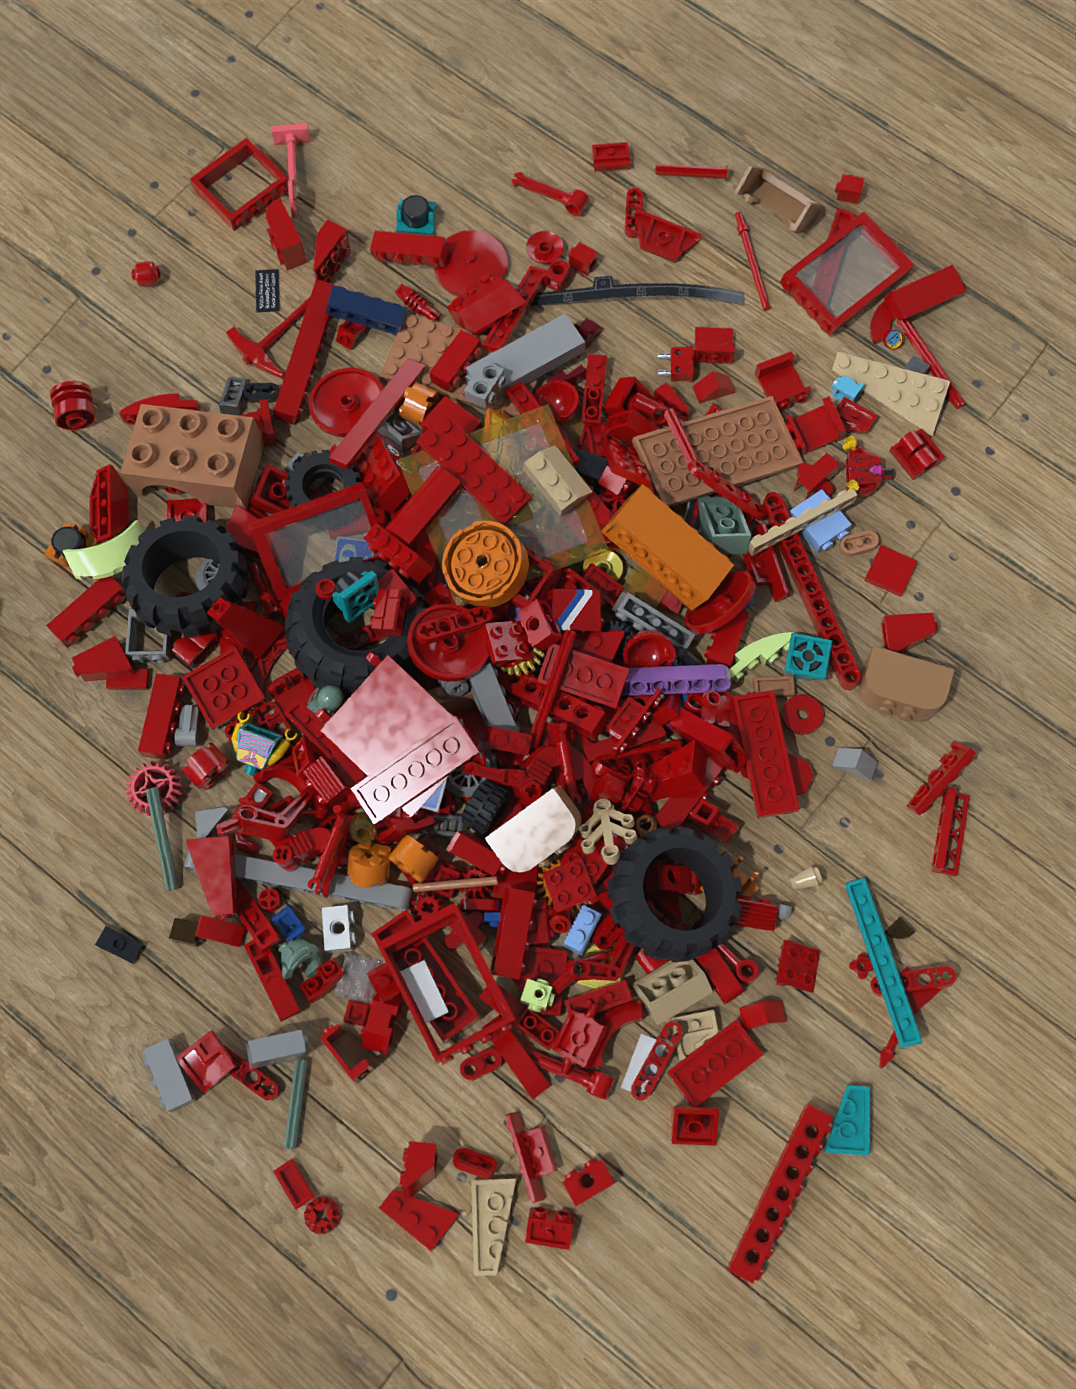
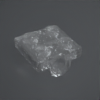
(355, 982)

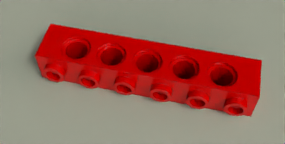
(589, 726)

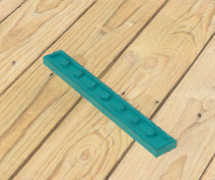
(883, 964)

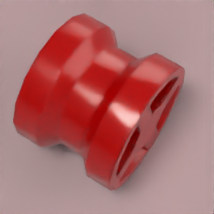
(266, 897)

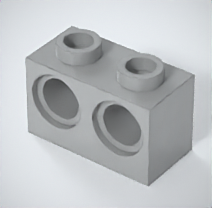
(481, 382)

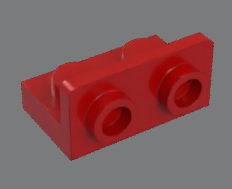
(549, 1228)

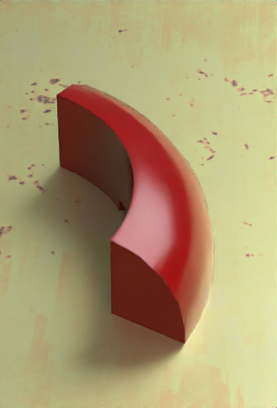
(614, 1020)

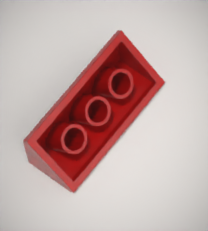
(649, 754)

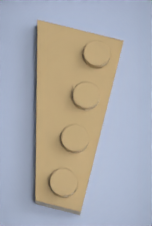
(489, 1219)

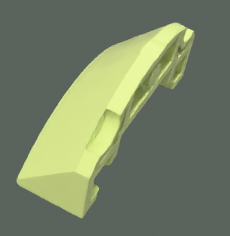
(105, 558)

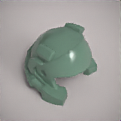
(298, 952)

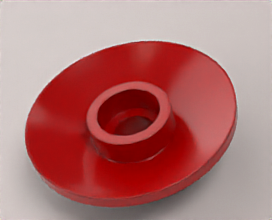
(544, 241)

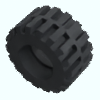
(485, 806)

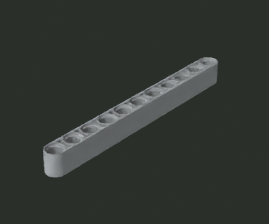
(341, 887)

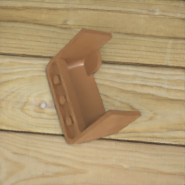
(779, 197)

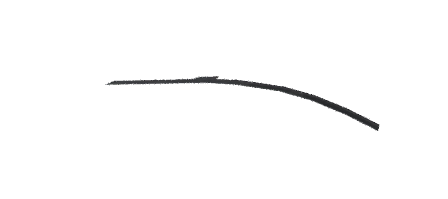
(604, 288)

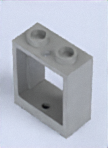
(141, 656)

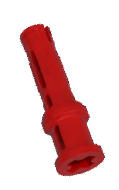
(267, 598)

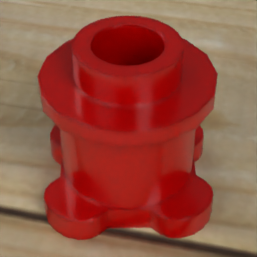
(562, 920)

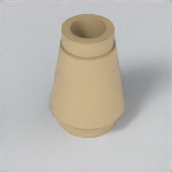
(807, 878)

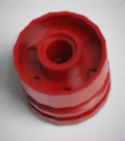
(72, 405)

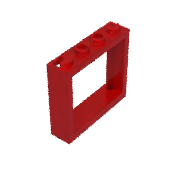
(226, 163)

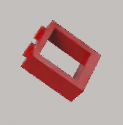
(543, 565)

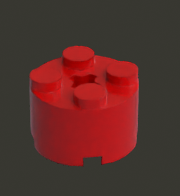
(206, 766)

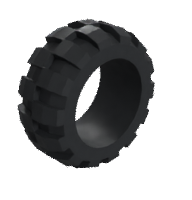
(173, 543)
(709, 866)

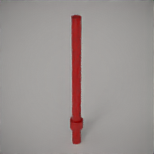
(743, 231)

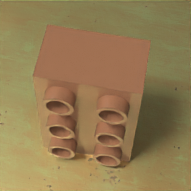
(194, 452)

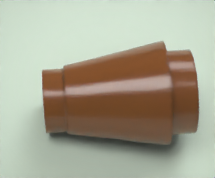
(643, 821)

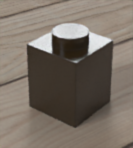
(184, 932)

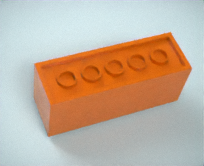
(667, 547)

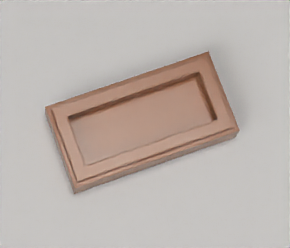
(782, 685)

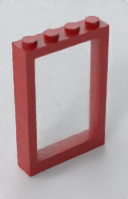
(846, 273)
(313, 535)

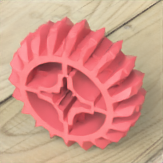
(171, 783)

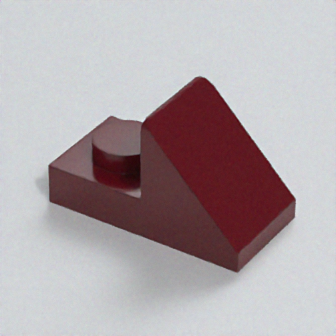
(588, 331)

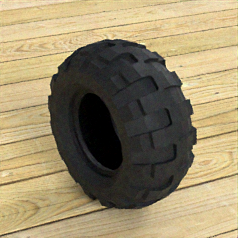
(314, 649)

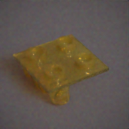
(644, 587)

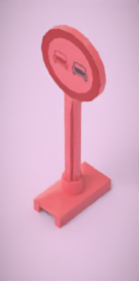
(291, 136)

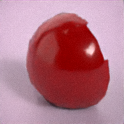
(560, 397)
(648, 649)

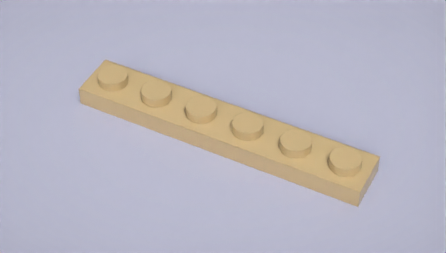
(808, 518)

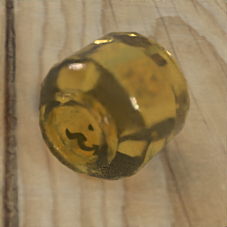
(362, 828)

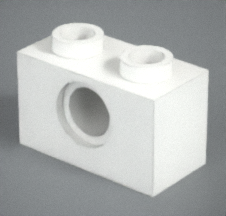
(331, 918)

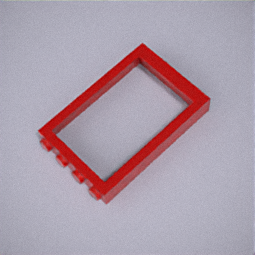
(420, 930)

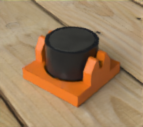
(70, 538)

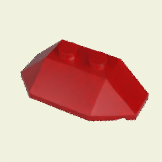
(108, 504)

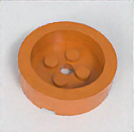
(494, 581)

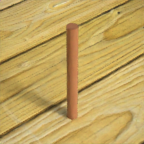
(454, 884)

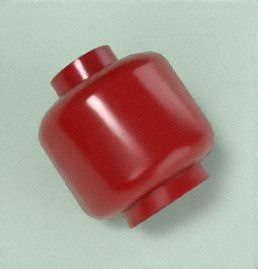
(146, 273)

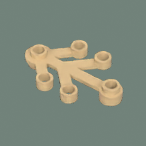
(603, 810)

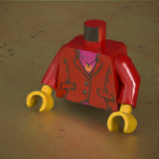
(863, 469)

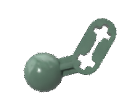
(327, 698)

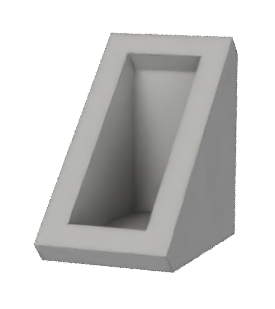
(855, 763)
(208, 819)

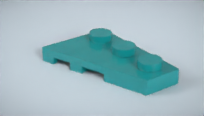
(852, 1123)

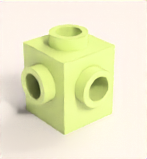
(533, 988)

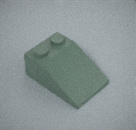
(724, 525)

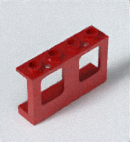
(647, 735)

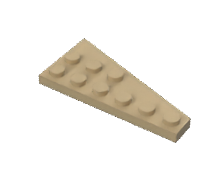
(902, 391)

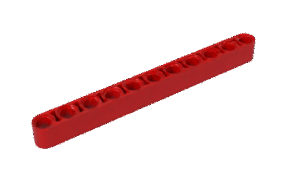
(813, 598)

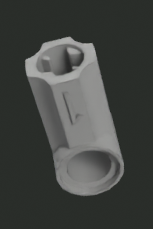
(188, 730)

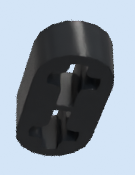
(261, 392)
(690, 659)

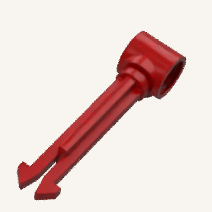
(573, 201)
(596, 1083)

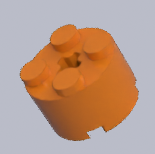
(418, 403)
(413, 858)
(369, 864)

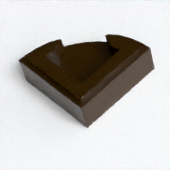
(899, 930)

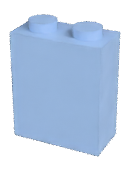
(825, 532)

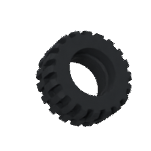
(313, 468)

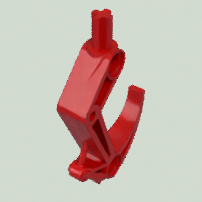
(274, 825)
(590, 966)

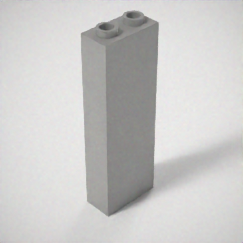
(534, 353)

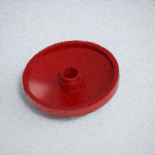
(469, 258)
(342, 399)
(723, 604)
(449, 658)

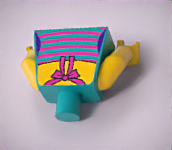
(257, 745)

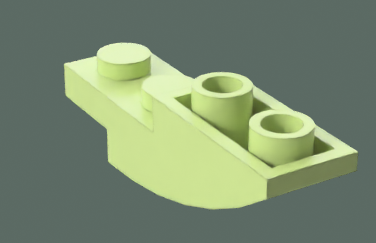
(761, 651)

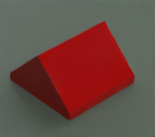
(694, 1126)

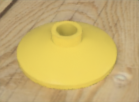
(607, 561)

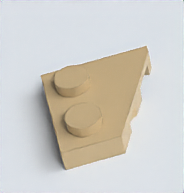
(695, 1031)

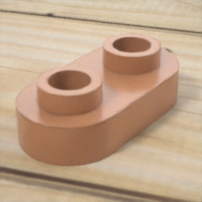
(857, 543)

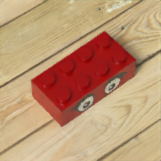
(382, 473)

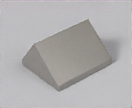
(400, 431)

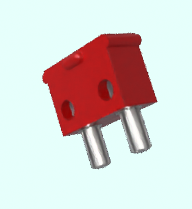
(681, 364)

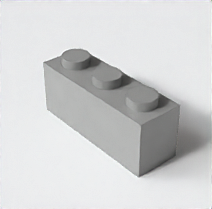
(168, 1076)

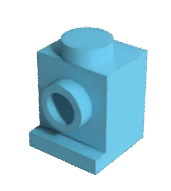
(846, 388)

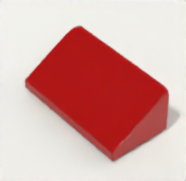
(392, 581)

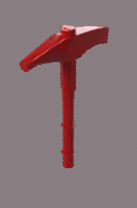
(255, 353)

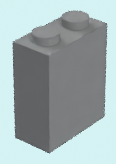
(276, 1049)

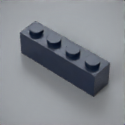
(365, 310)

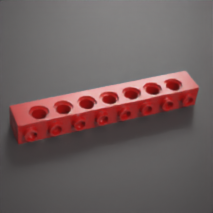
(738, 1264)

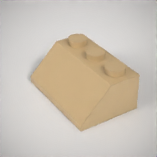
(556, 479)
(672, 989)

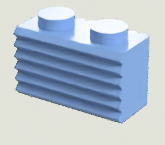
(582, 930)

